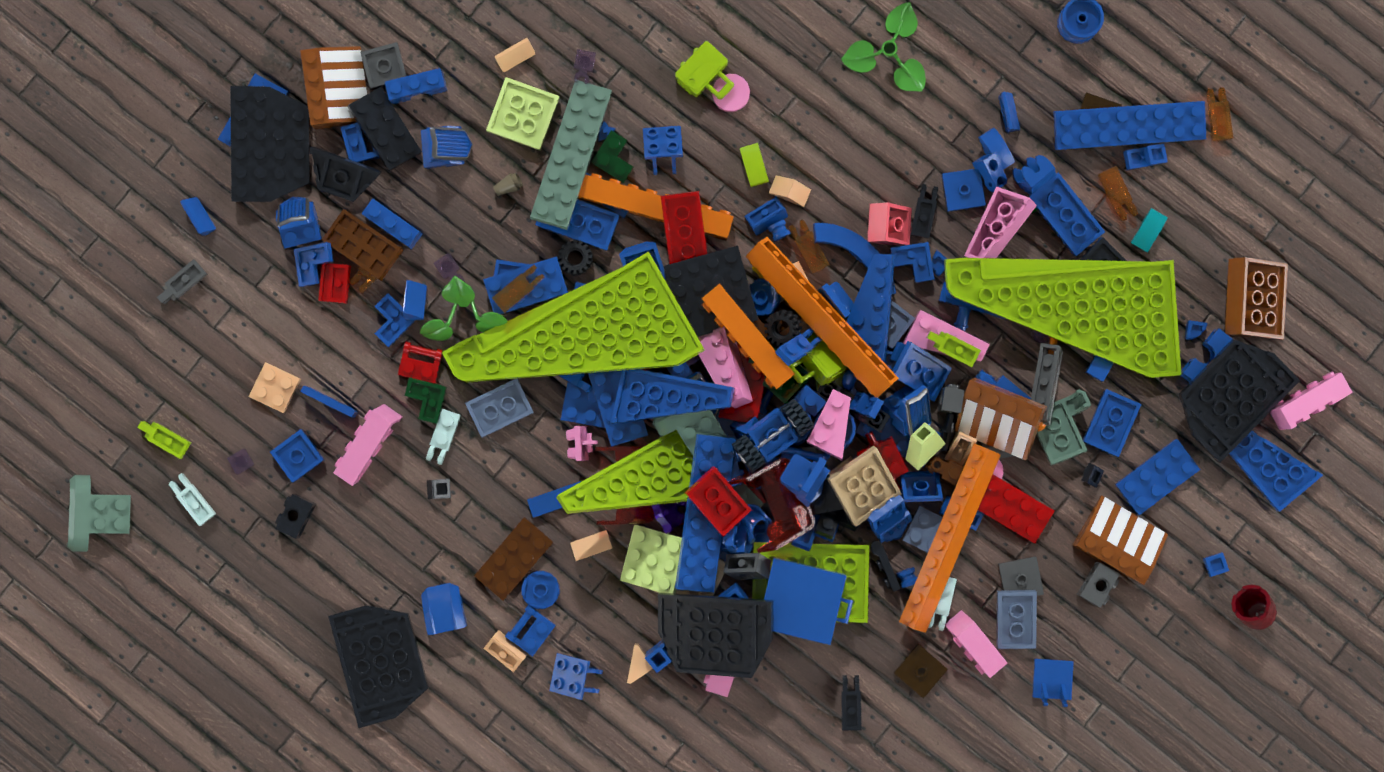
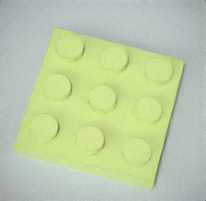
(523, 113)
(652, 560)

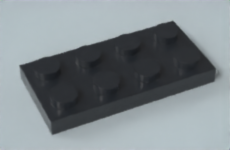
(384, 129)

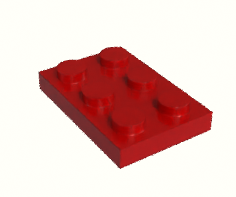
(718, 501)

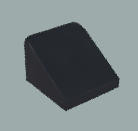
(438, 489)

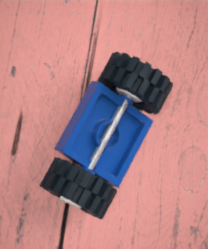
(772, 435)

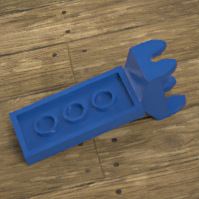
(1058, 204)

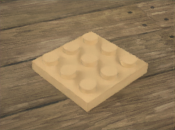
(864, 485)

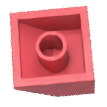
(889, 224)

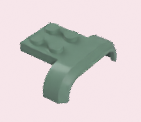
(689, 426)
(1061, 438)
(94, 513)

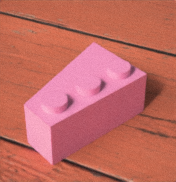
(832, 425)
(976, 644)

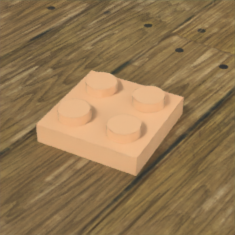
(274, 387)

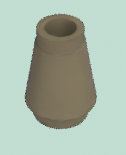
(508, 184)

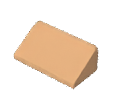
(515, 55)
(591, 545)
(505, 651)

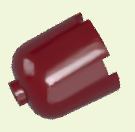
(1254, 607)

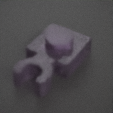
(584, 63)
(448, 267)

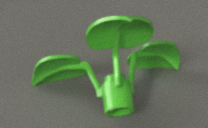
(861, 53)
(460, 294)

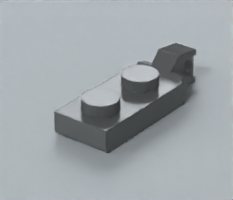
(182, 282)

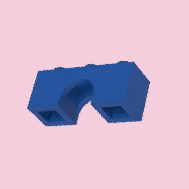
(404, 88)
(392, 223)
(1214, 343)

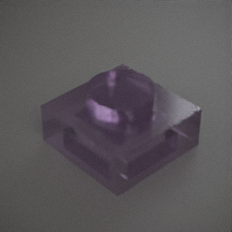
(241, 461)

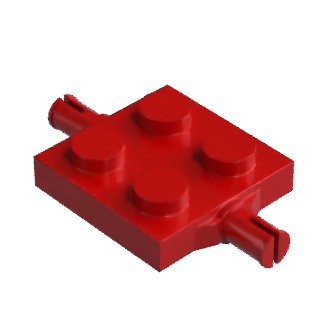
(889, 453)

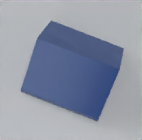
(920, 486)

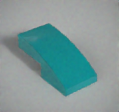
(1149, 230)

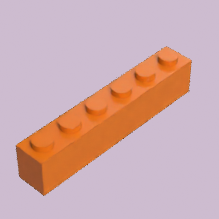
(748, 336)

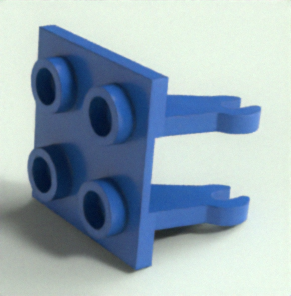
(662, 143)
(570, 676)
(1053, 680)

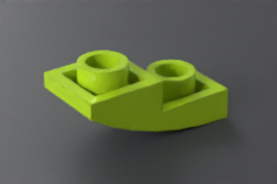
(754, 165)

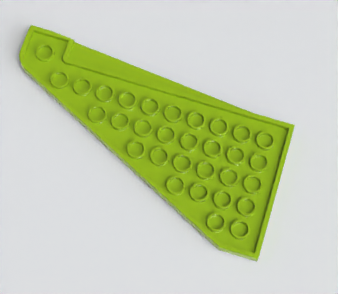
(1098, 306)
(601, 327)

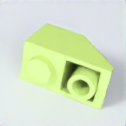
(923, 445)

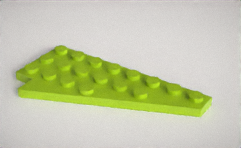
(644, 478)

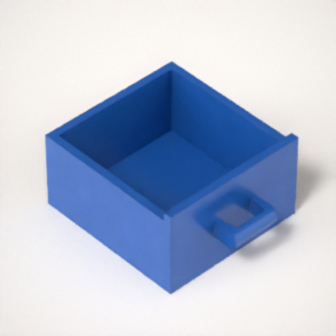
(805, 600)

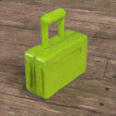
(702, 69)
(821, 364)

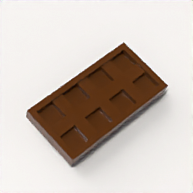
(362, 244)
(513, 558)

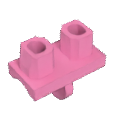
(583, 443)

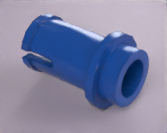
(962, 318)

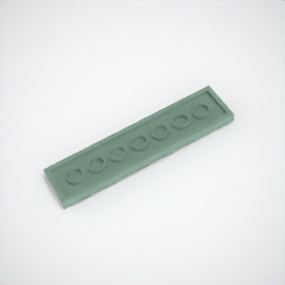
(571, 155)

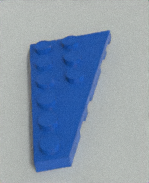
(872, 305)
(657, 395)
(1273, 470)

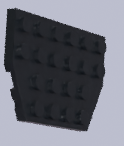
(267, 144)
(1234, 396)
(715, 633)
(378, 662)

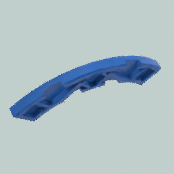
(848, 240)

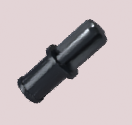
(948, 430)

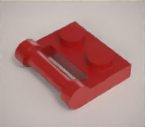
(420, 369)

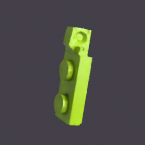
(955, 347)
(165, 438)

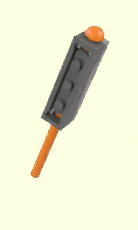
(1047, 378)

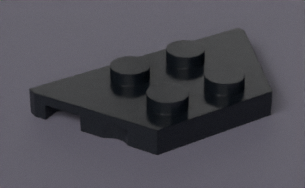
(341, 175)

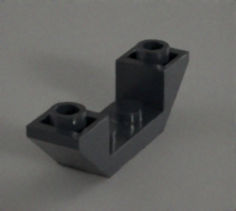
(877, 423)

